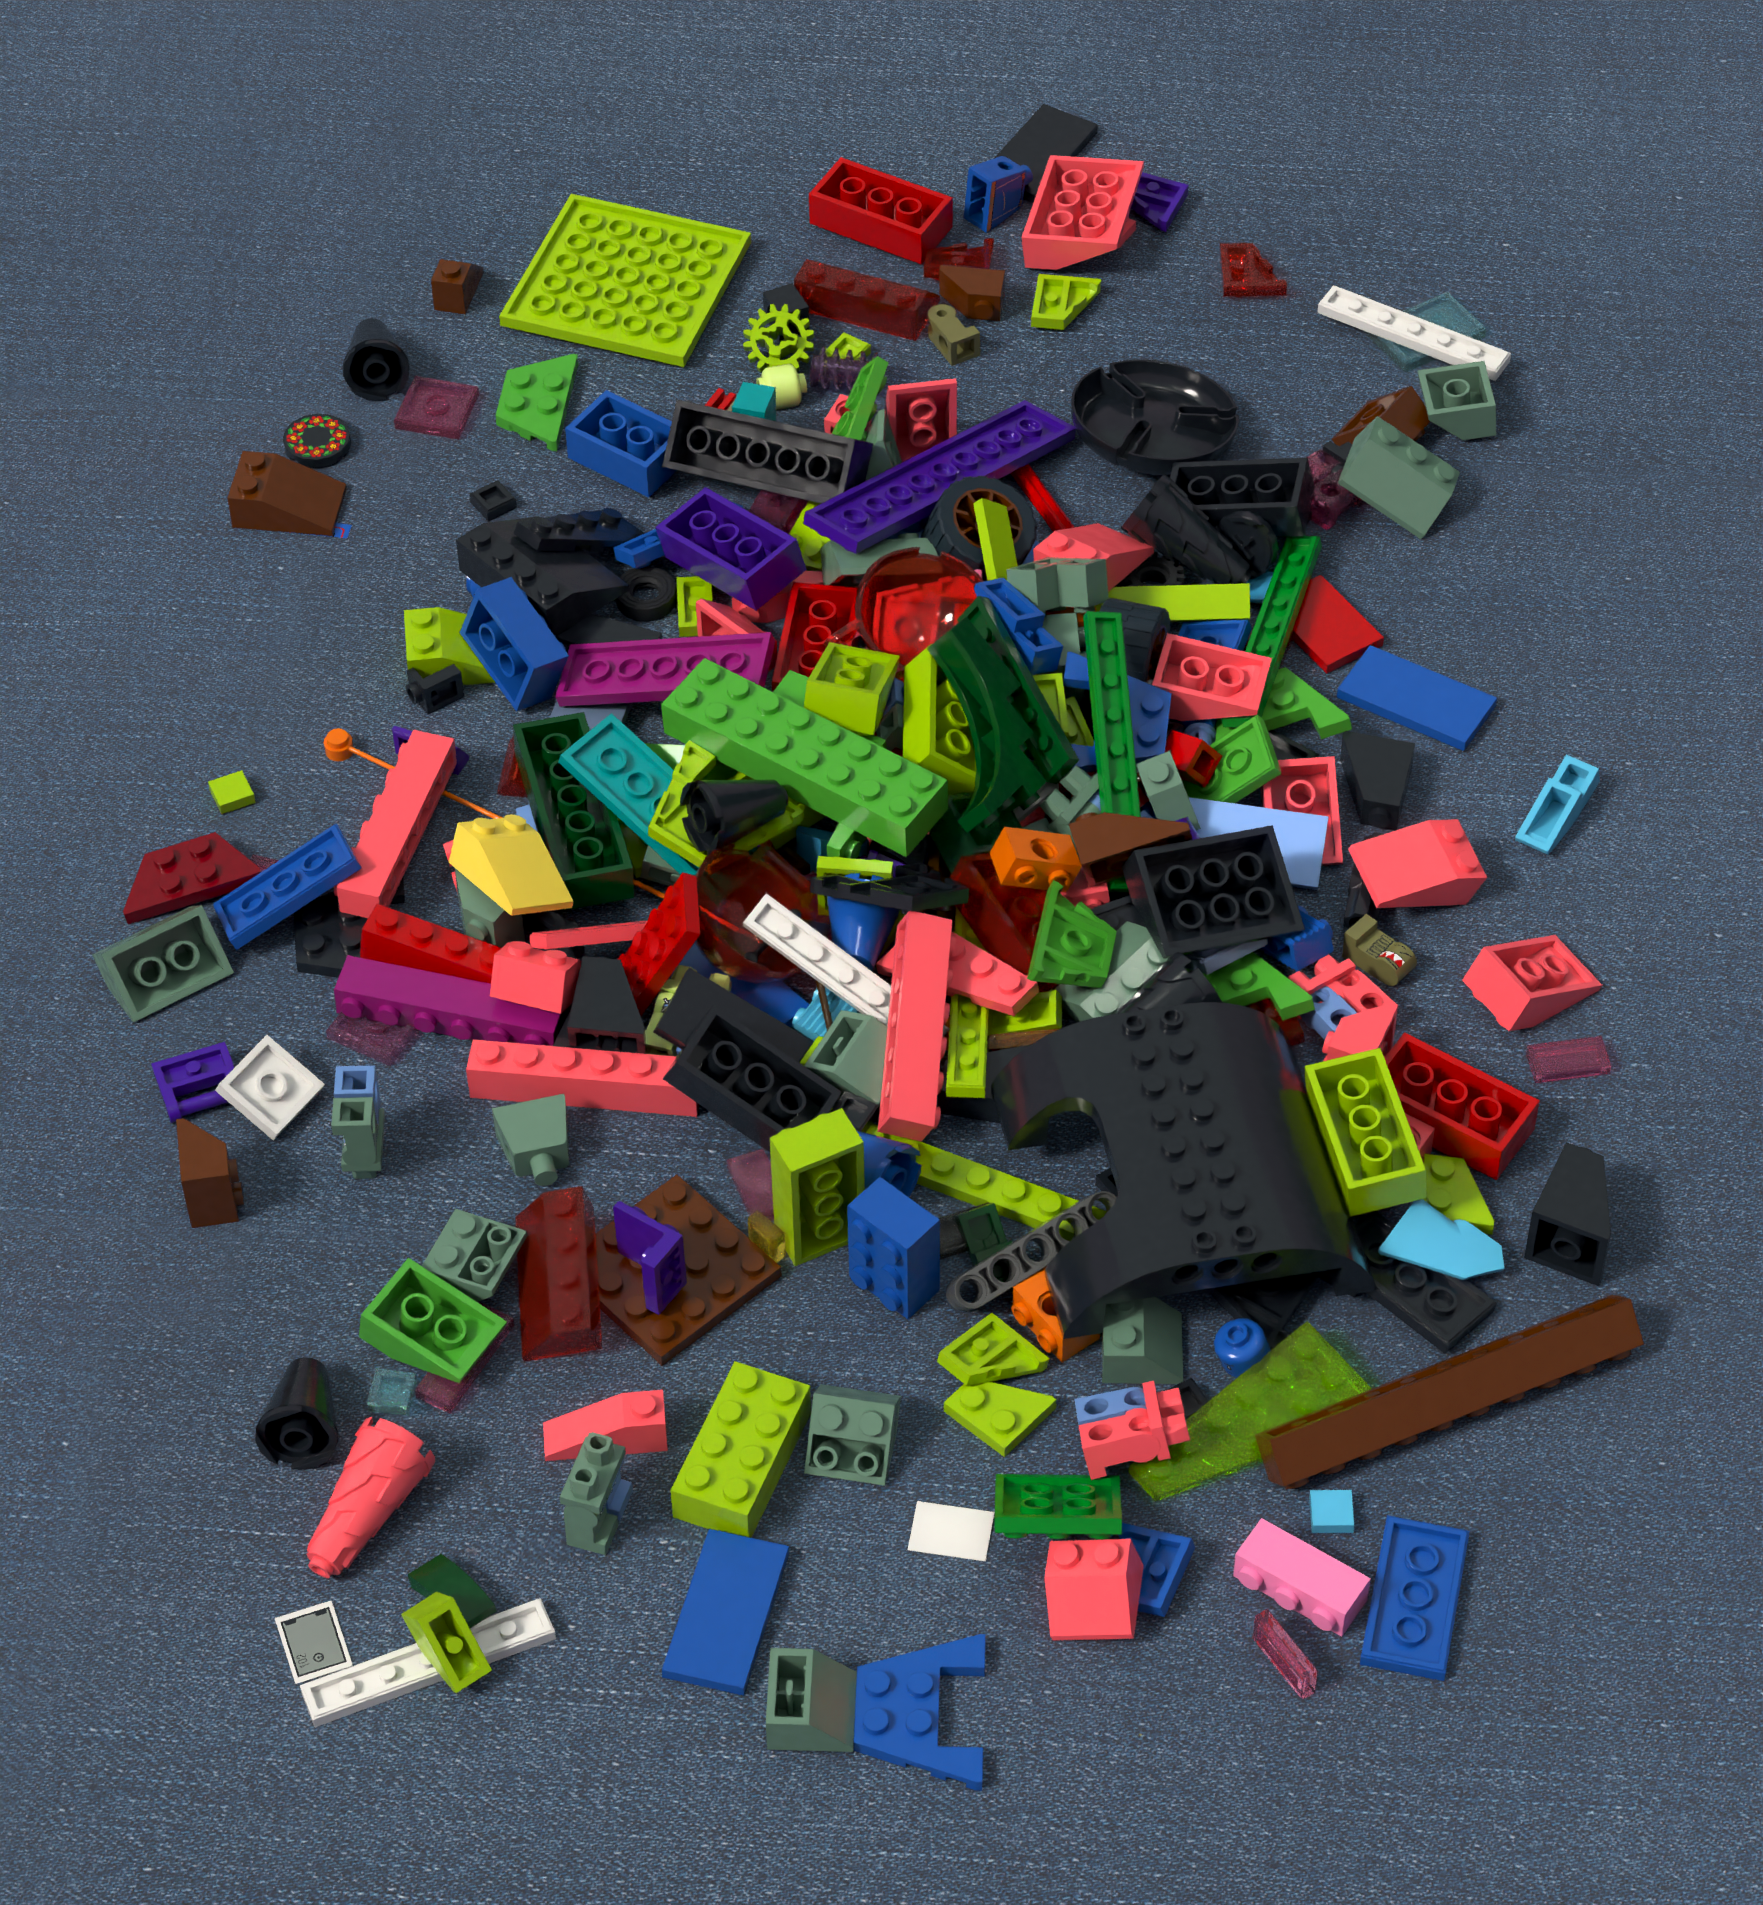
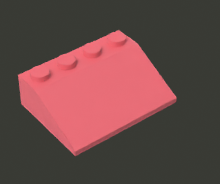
(1079, 210)

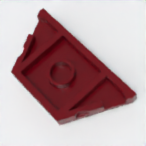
(186, 876)

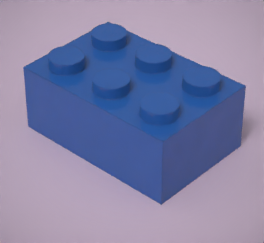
(621, 443)
(514, 644)
(893, 1248)

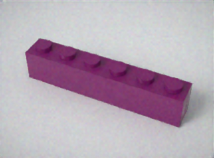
(439, 1004)

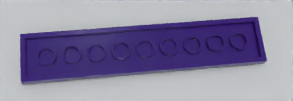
(914, 486)

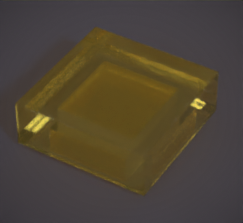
(766, 1236)

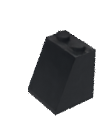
(1572, 1217)

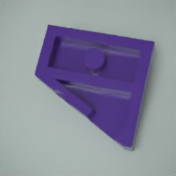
(1159, 199)

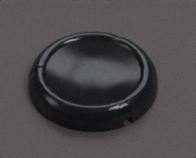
(1153, 415)

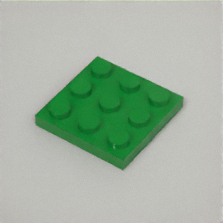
(1057, 1505)

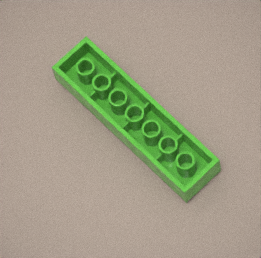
(806, 755)

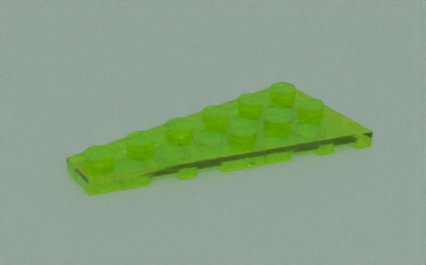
(1286, 1384)

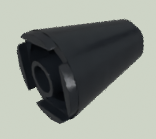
(375, 362)
(729, 810)
(299, 1418)

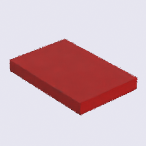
(1331, 627)

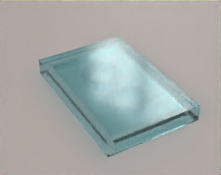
(1442, 311)

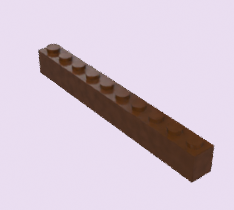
(1448, 1391)

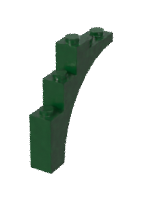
(984, 689)

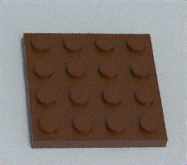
(720, 1265)

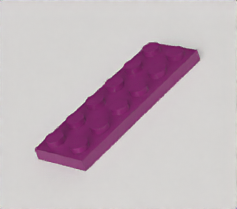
(656, 666)

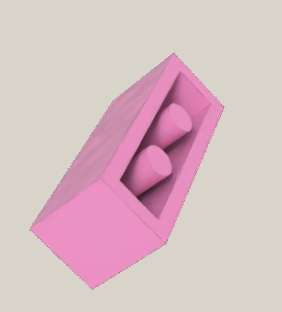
(1301, 1577)

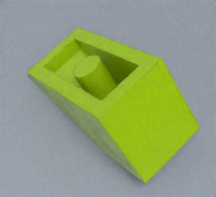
(446, 1640)

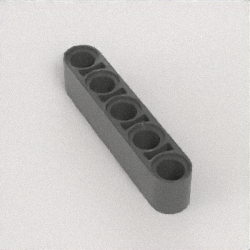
(1016, 1258)

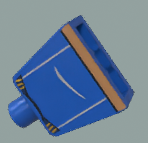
(994, 191)

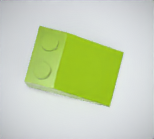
(436, 643)
(851, 687)

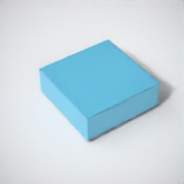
(1331, 1511)

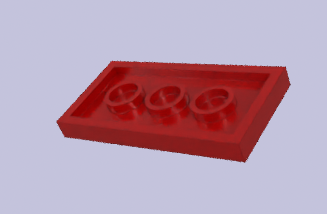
(663, 941)

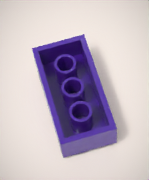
(731, 548)

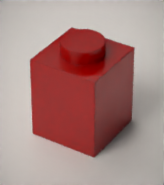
(1192, 757)

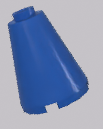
(860, 927)
(890, 1161)

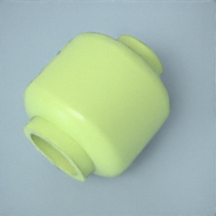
(787, 382)

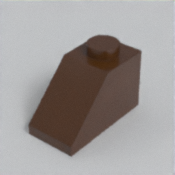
(455, 285)
(973, 291)

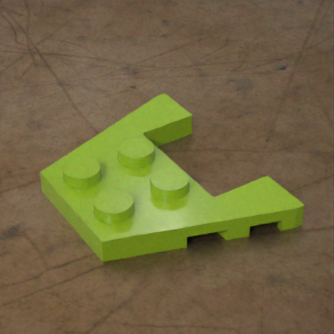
(667, 820)

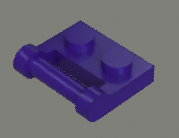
(189, 1074)

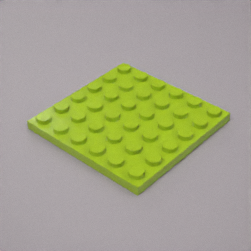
(626, 280)

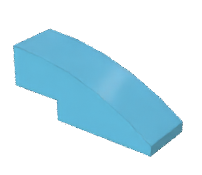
(1558, 805)

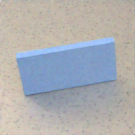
(1298, 834)

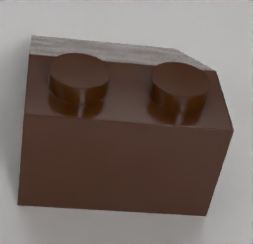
(283, 496)
(1110, 838)

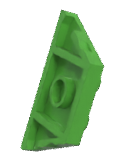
(537, 399)
(1071, 943)

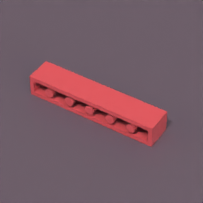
(397, 822)
(916, 1026)
(583, 1075)

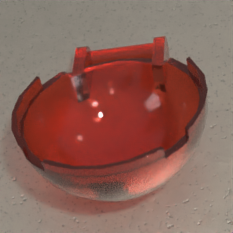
(909, 603)
(728, 891)

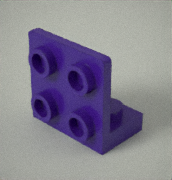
(656, 1249)

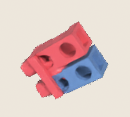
(1337, 993)
(1130, 1426)

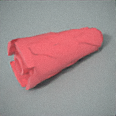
(373, 1484)

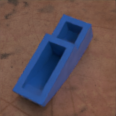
(1024, 625)

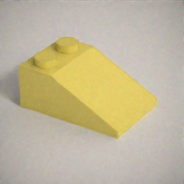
(509, 865)

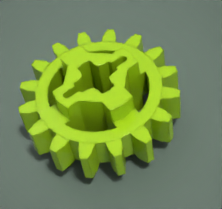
(765, 338)

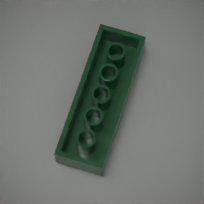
(572, 821)

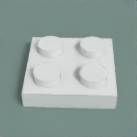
(269, 1087)

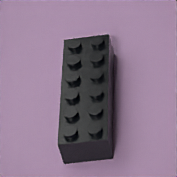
(764, 453)

